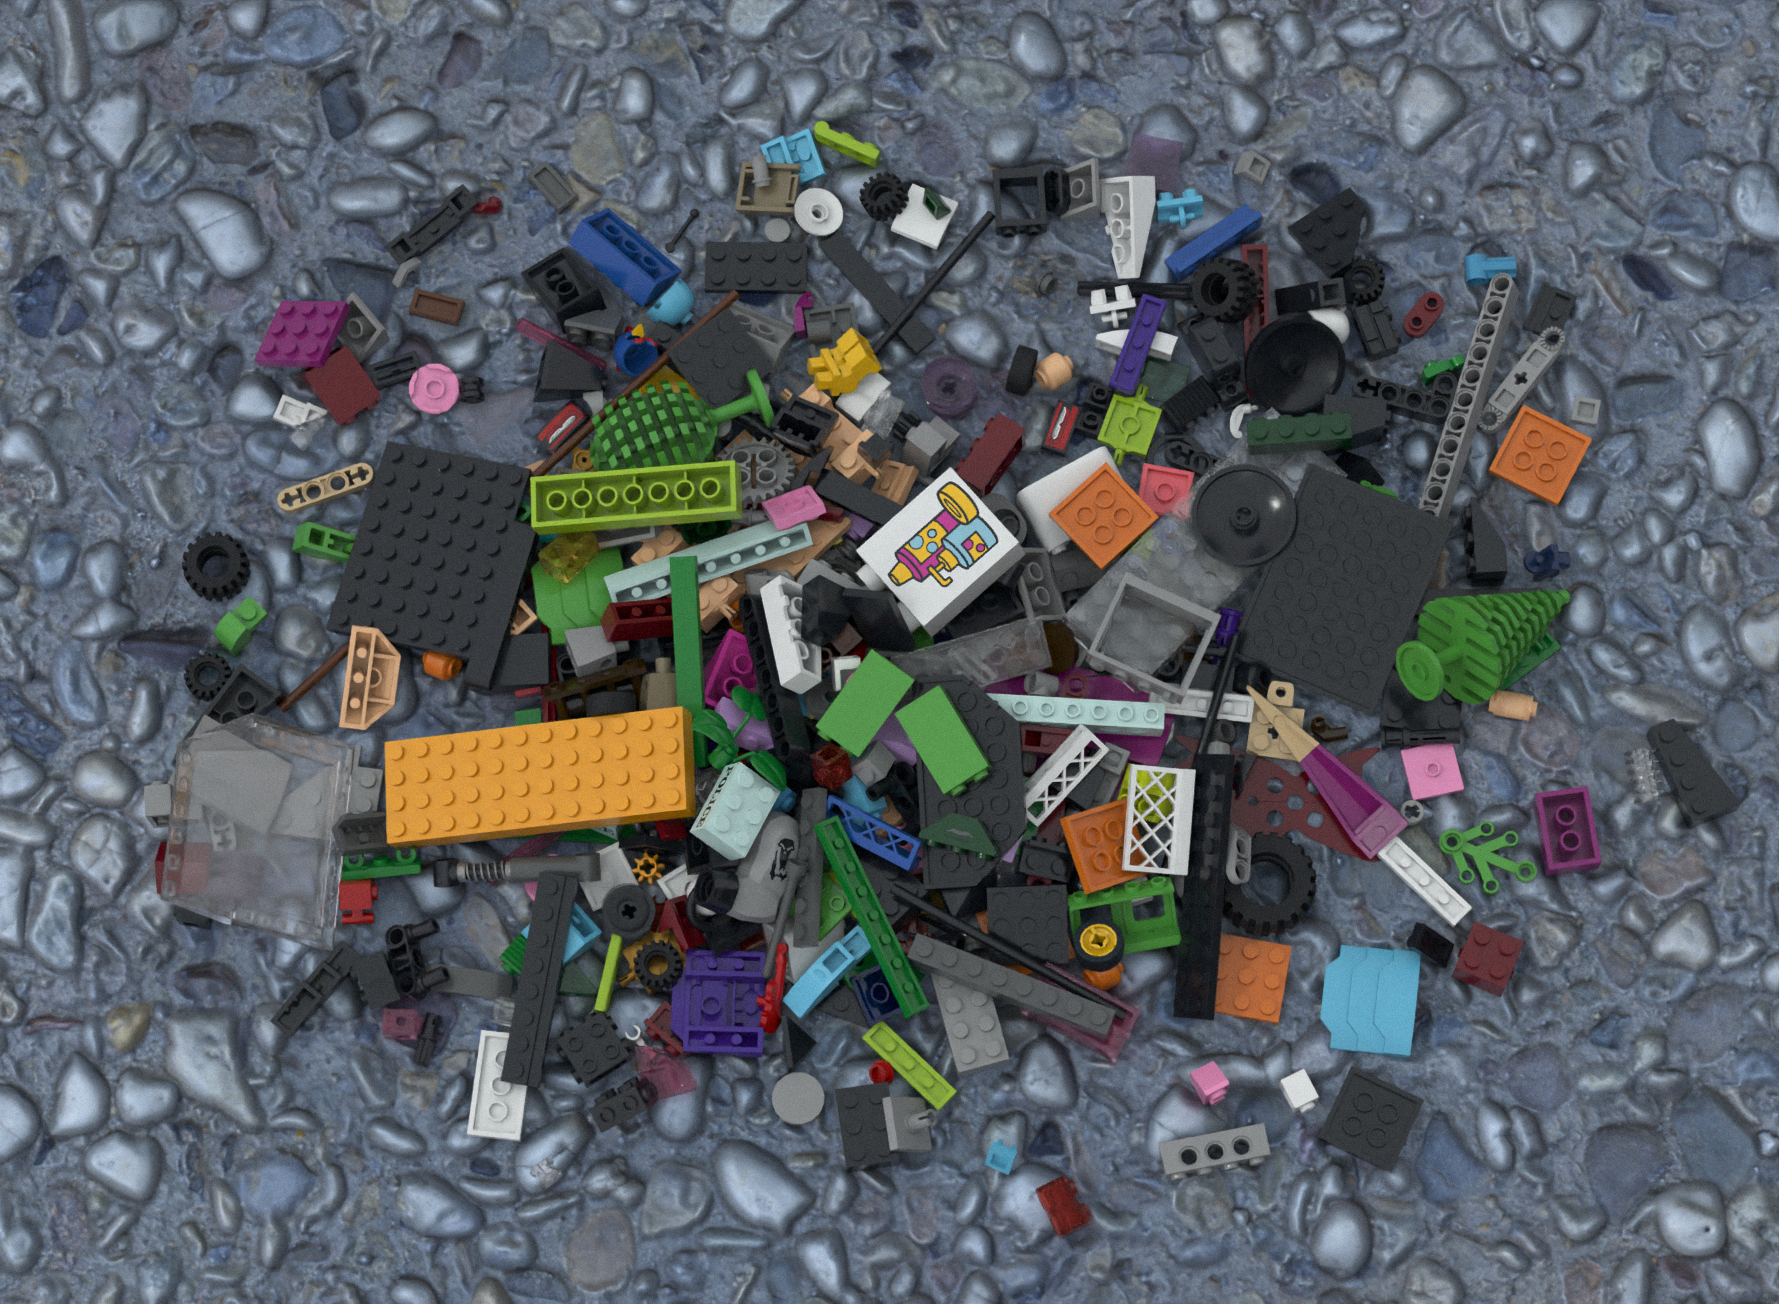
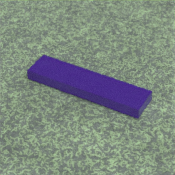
(1137, 344)

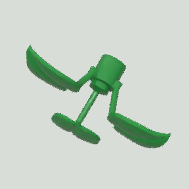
(715, 727)

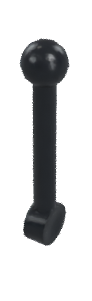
(670, 246)

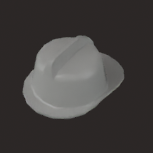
(1007, 515)

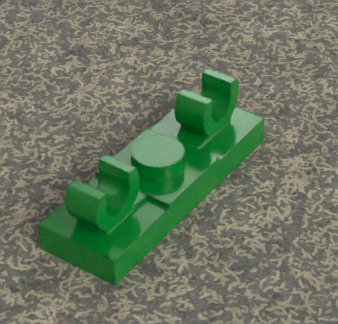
(1541, 651)
(381, 866)

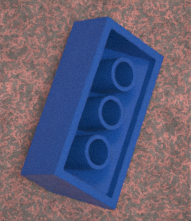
(624, 256)

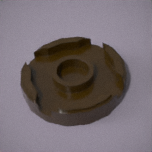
(1061, 646)

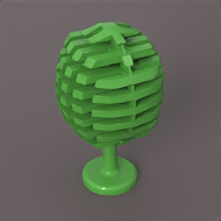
(667, 427)

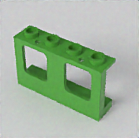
(1137, 934)

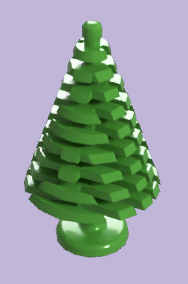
(1474, 642)

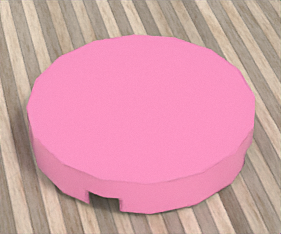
(434, 389)

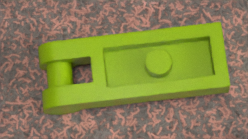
(846, 144)

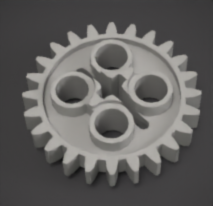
(773, 472)

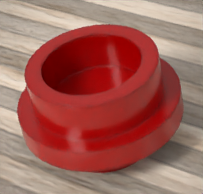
(881, 1072)

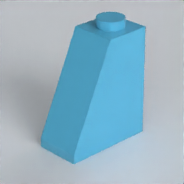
(857, 796)

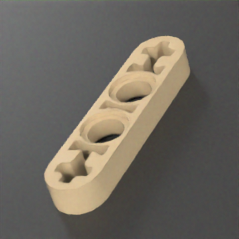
(327, 492)

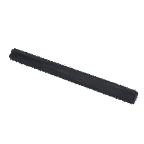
(1157, 290)

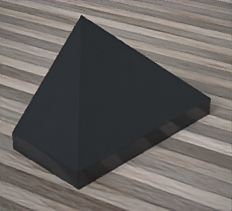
(797, 1043)

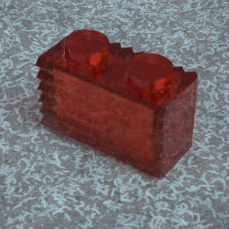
(1062, 1206)

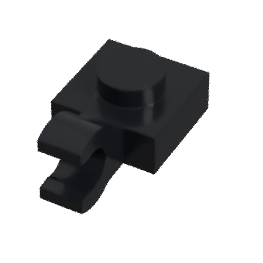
(1243, 764)

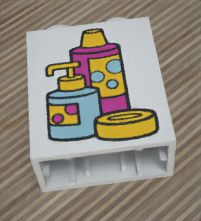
(938, 553)

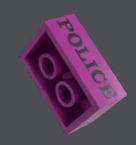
(1566, 831)

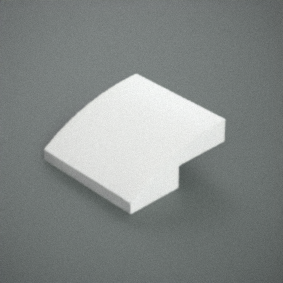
(917, 221)

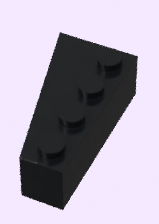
(240, 696)
(1691, 778)

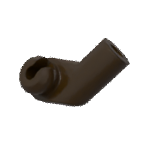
(1327, 733)

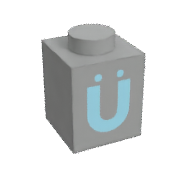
(873, 763)

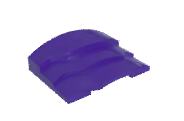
(717, 1004)

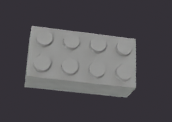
(970, 1027)

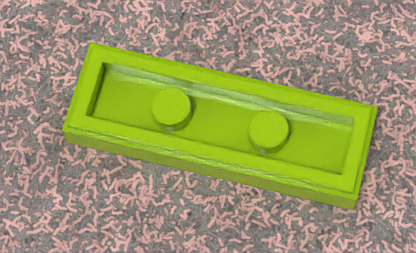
(609, 974)

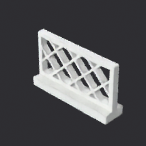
(1180, 820)

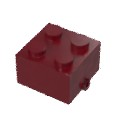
(1487, 959)

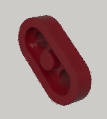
(1423, 313)

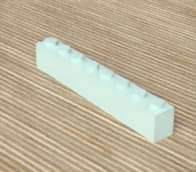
(714, 560)

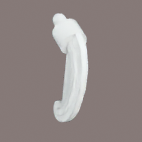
(1237, 416)

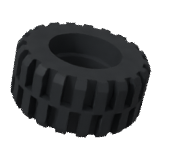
(1297, 903)

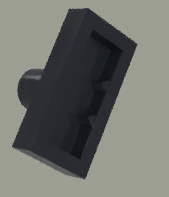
(1430, 945)

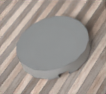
(798, 1098)

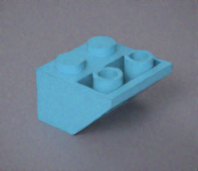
(581, 935)

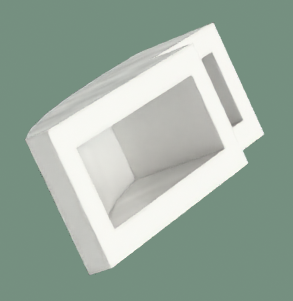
(1162, 346)

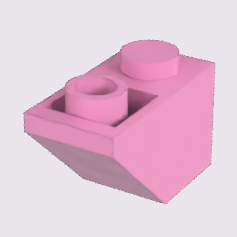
(1210, 1083)

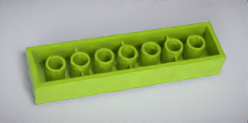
(620, 501)

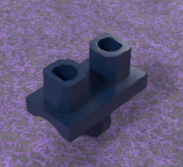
(1546, 562)

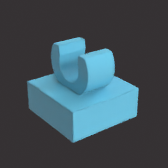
(1001, 1157)

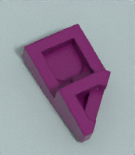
(805, 302)

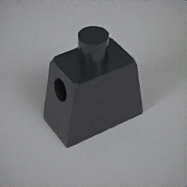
(1085, 791)

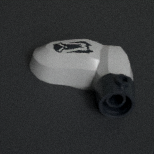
(759, 880)

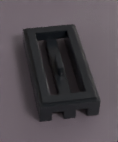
(394, 371)

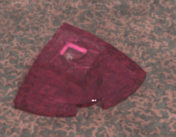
(668, 1075)

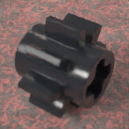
(904, 423)

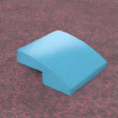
(799, 150)

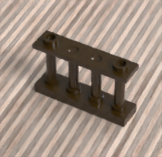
(559, 690)

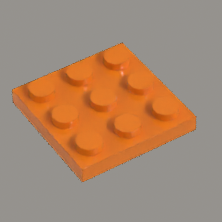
(1540, 455)
(1103, 516)
(1098, 844)
(1251, 978)

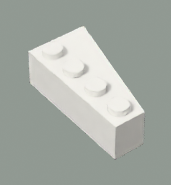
(795, 657)

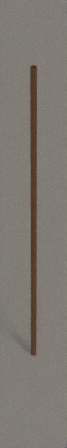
(542, 470)

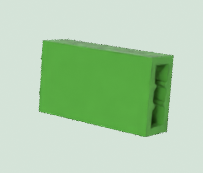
(864, 703)
(944, 741)

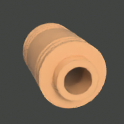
(1512, 705)

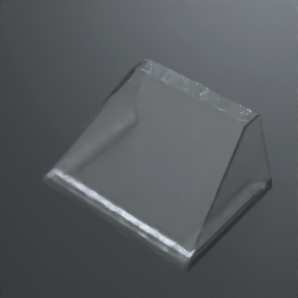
(256, 827)

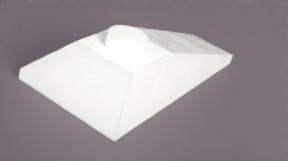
(1129, 213)

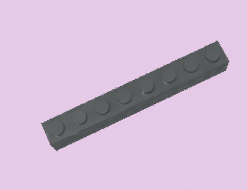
(1011, 986)

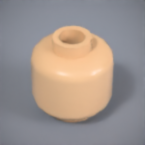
(1054, 371)

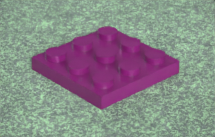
(302, 333)

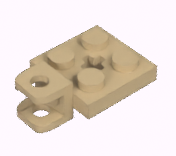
(1259, 739)

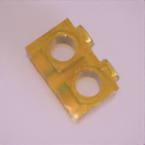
(569, 554)

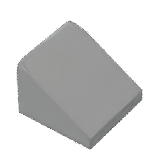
(1252, 167)

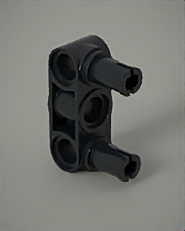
(902, 788)
(408, 962)

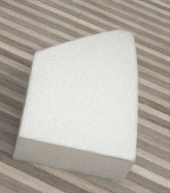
(295, 412)

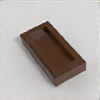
(436, 307)

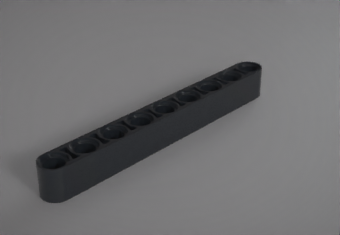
(879, 510)

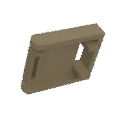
(772, 198)

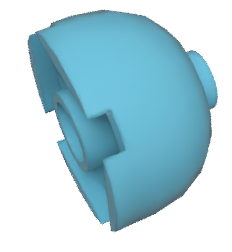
(673, 305)

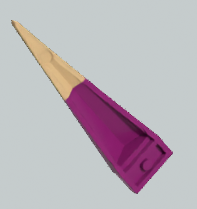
(1357, 805)

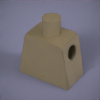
(659, 688)

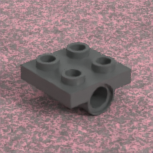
(829, 324)

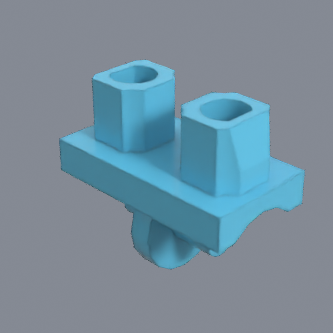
(1179, 209)

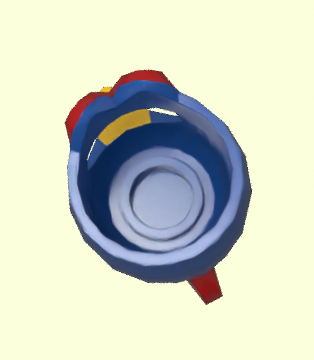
(634, 351)

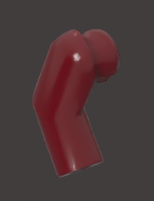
(491, 207)

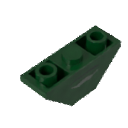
(961, 834)

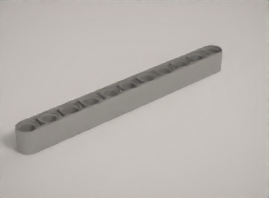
(1468, 391)

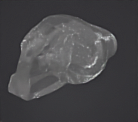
(303, 437)

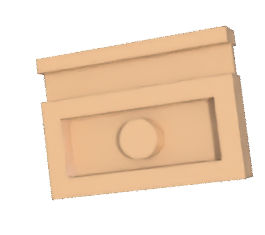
(896, 481)

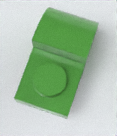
(236, 627)

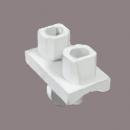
(1099, 304)

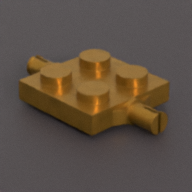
(657, 965)

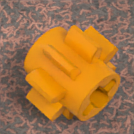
(642, 865)

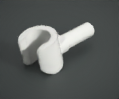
(638, 1039)

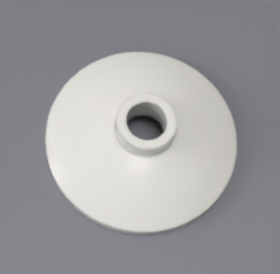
(825, 205)

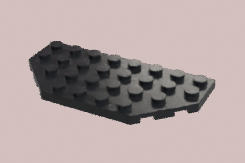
(994, 800)

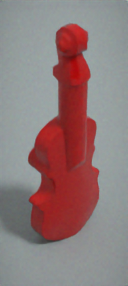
(775, 988)

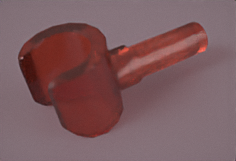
(659, 910)

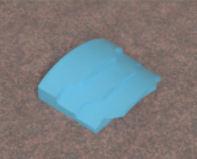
(1371, 1000)

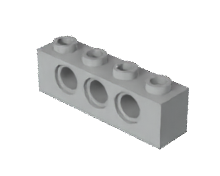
(1253, 1136)

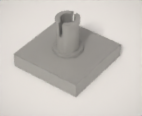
(908, 1124)

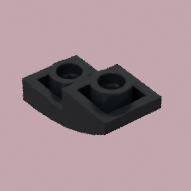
(1094, 410)

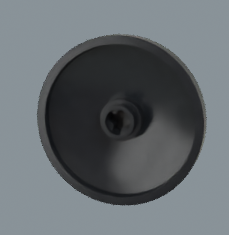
(1294, 365)
(1243, 516)

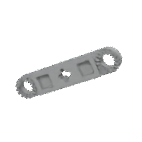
(1509, 393)

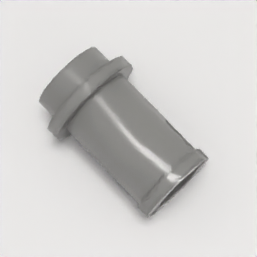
(760, 171)

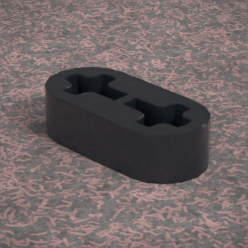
(1057, 190)

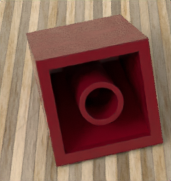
(342, 386)

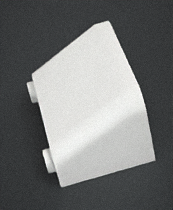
(1045, 494)

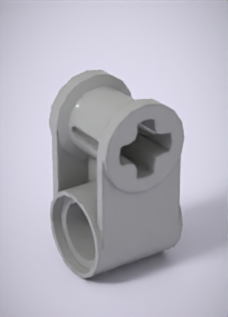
(758, 578)

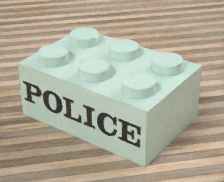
(735, 811)

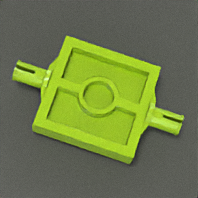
(1129, 425)

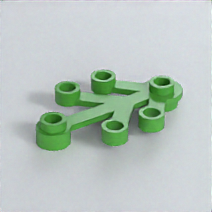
(1483, 855)

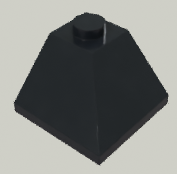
(968, 900)

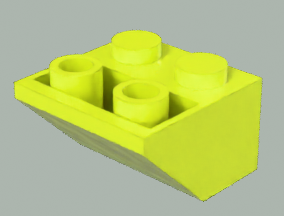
(1153, 792)

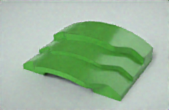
(580, 600)

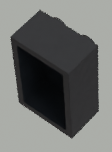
(865, 1127)

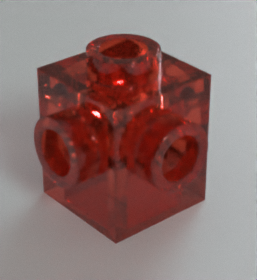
(831, 766)

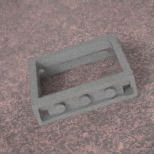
(1170, 603)

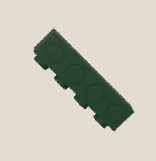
(1299, 433)

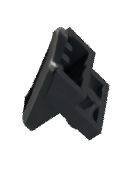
(803, 426)

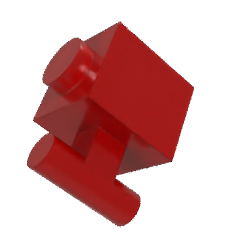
(357, 896)

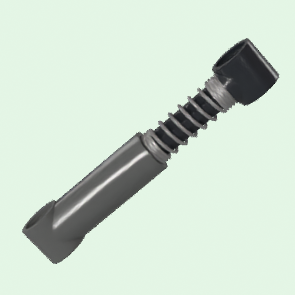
(583, 866)

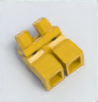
(845, 365)

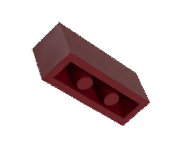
(638, 620)

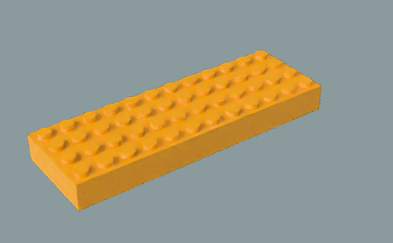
(540, 778)

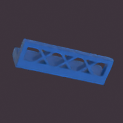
(1213, 242)
(872, 841)

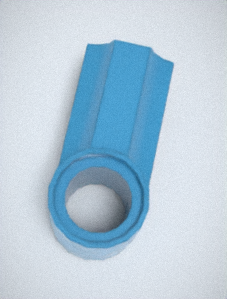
(1482, 269)

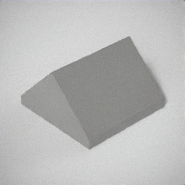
(1083, 191)
(361, 330)

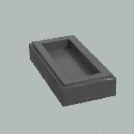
(552, 187)

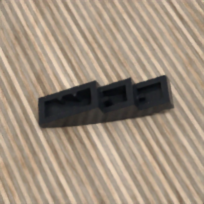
(315, 990)

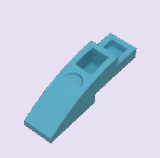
(827, 971)

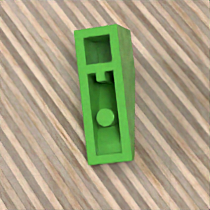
(323, 542)

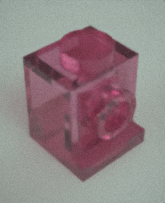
(391, 1030)

